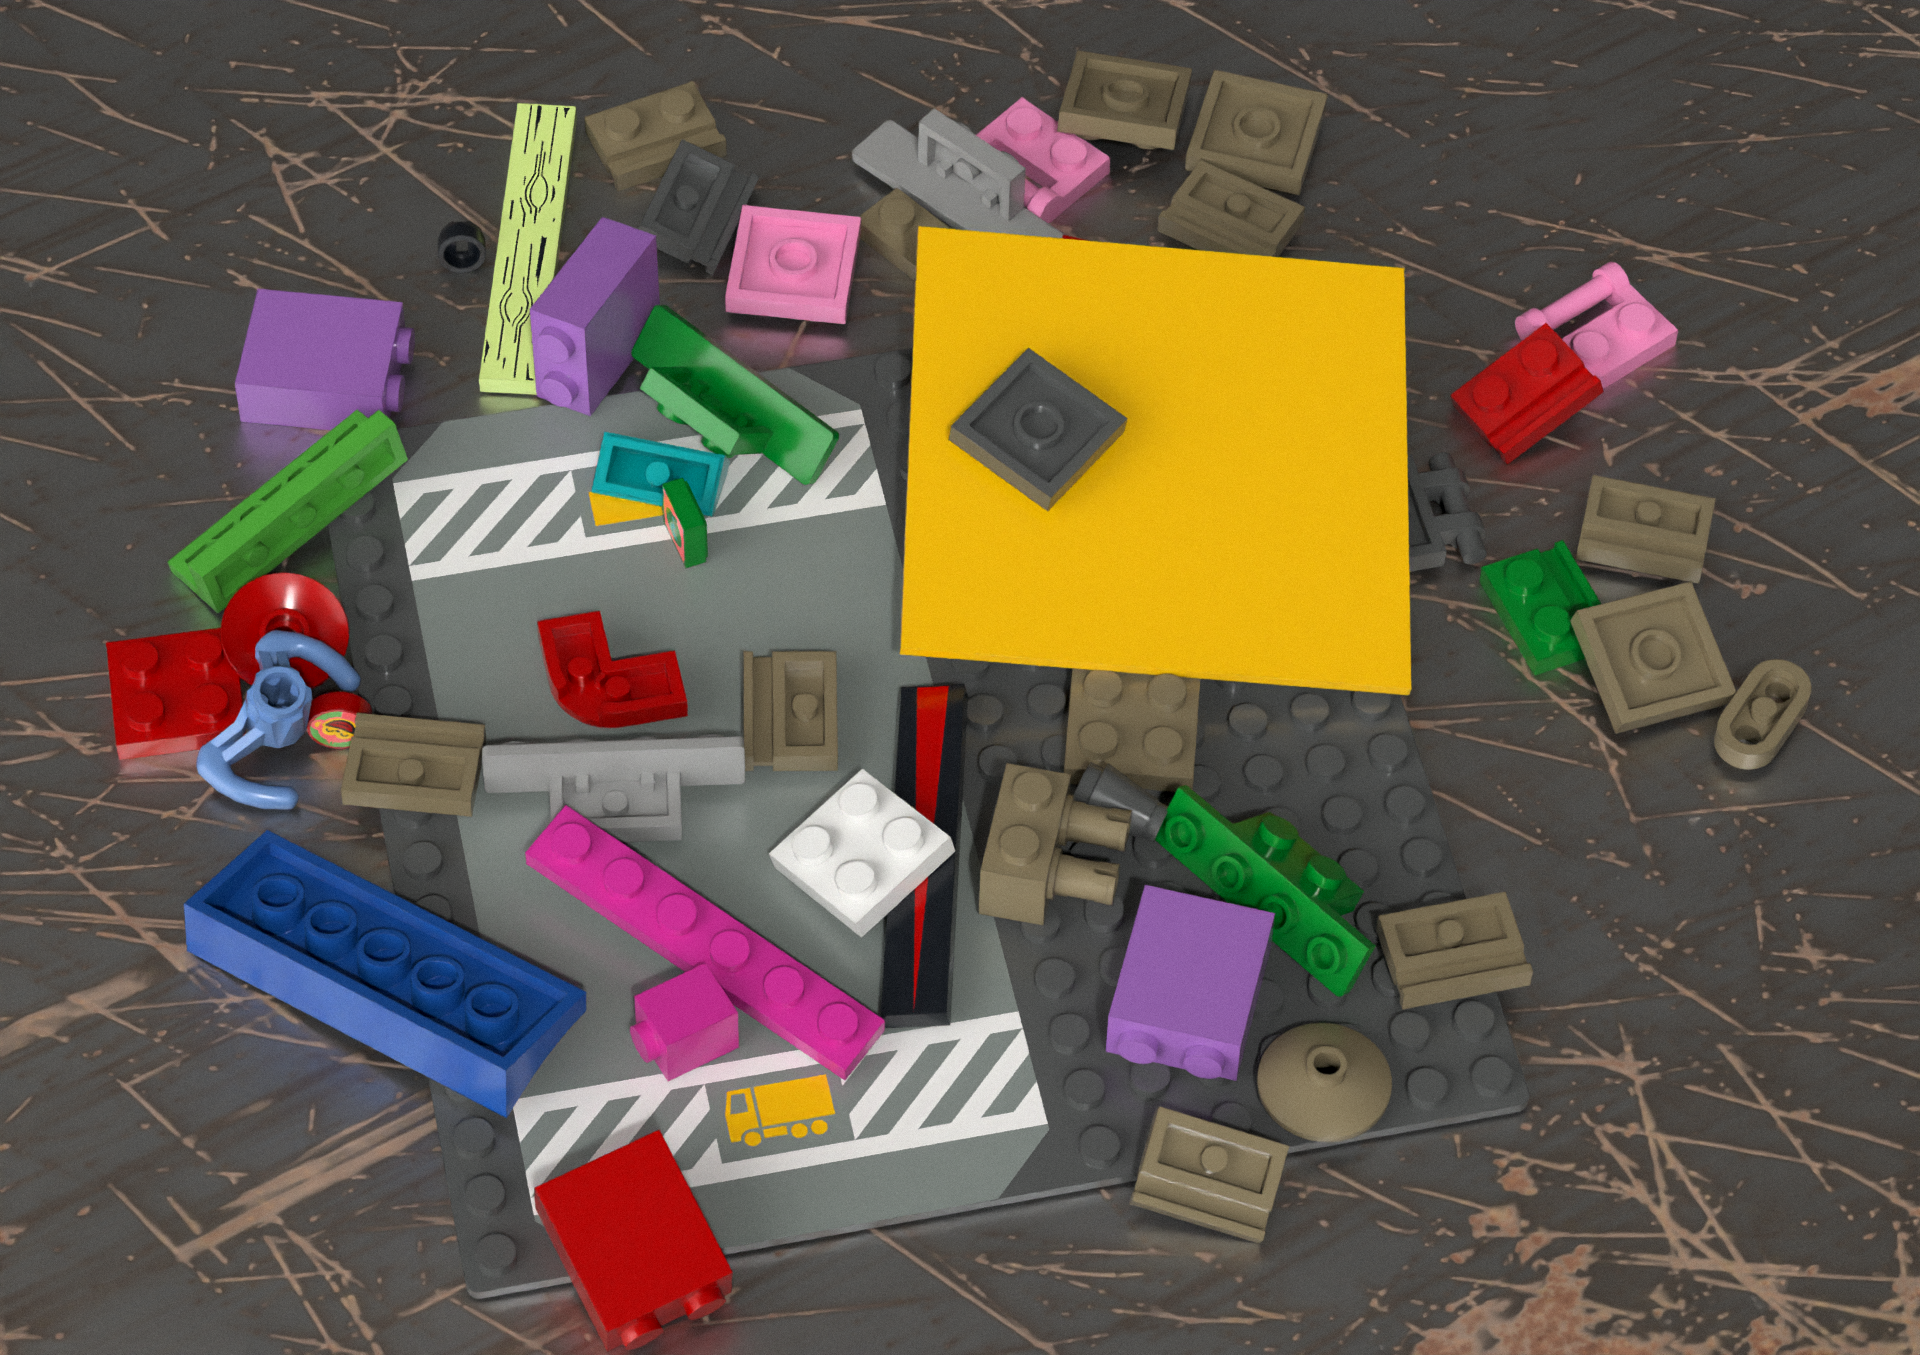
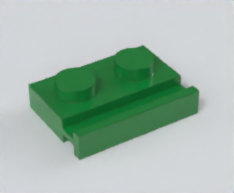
(1536, 602)

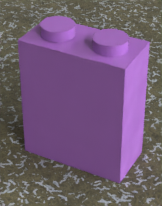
(594, 315)
(321, 359)
(1189, 983)

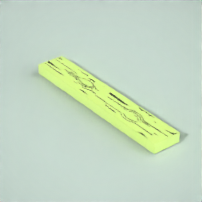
(527, 242)

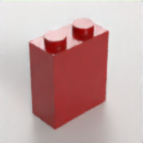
(634, 1242)

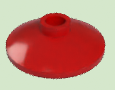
(284, 604)

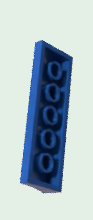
(382, 970)

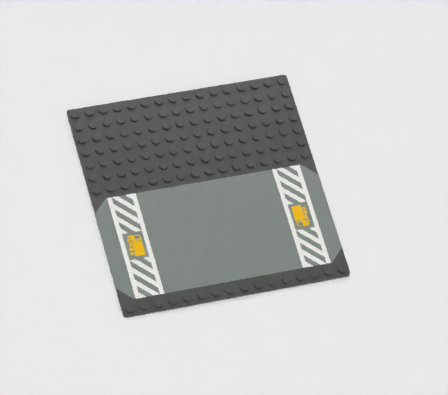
(1018, 1092)

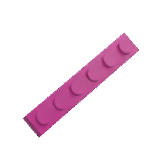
(694, 931)

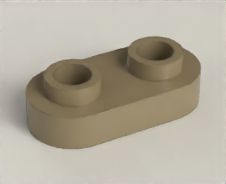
(1759, 718)

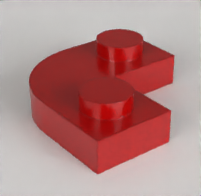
(605, 690)

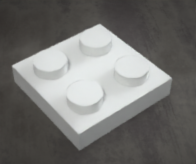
(862, 852)

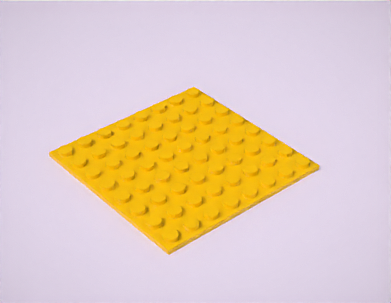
(1237, 517)

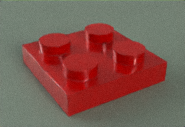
(171, 692)

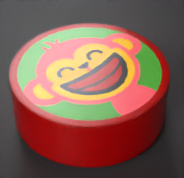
(333, 718)

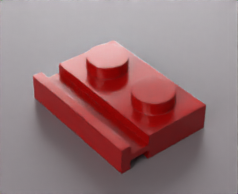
(1526, 393)

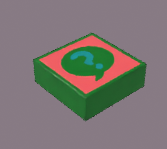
(685, 522)

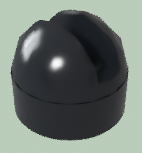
(461, 260)

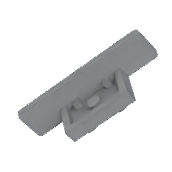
(953, 175)
(617, 785)

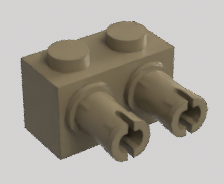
(1024, 846)

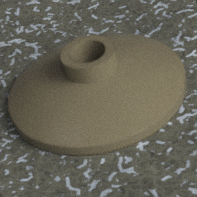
(1321, 1104)

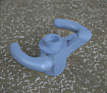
(274, 715)

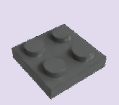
(1037, 429)

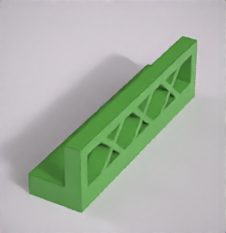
(290, 508)

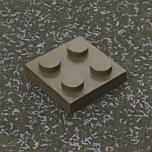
(1124, 100)
(1258, 130)
(1653, 657)
(1135, 724)

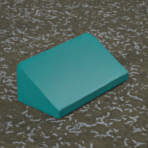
(638, 468)

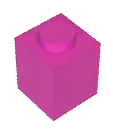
(685, 1022)

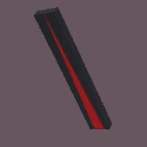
(924, 923)

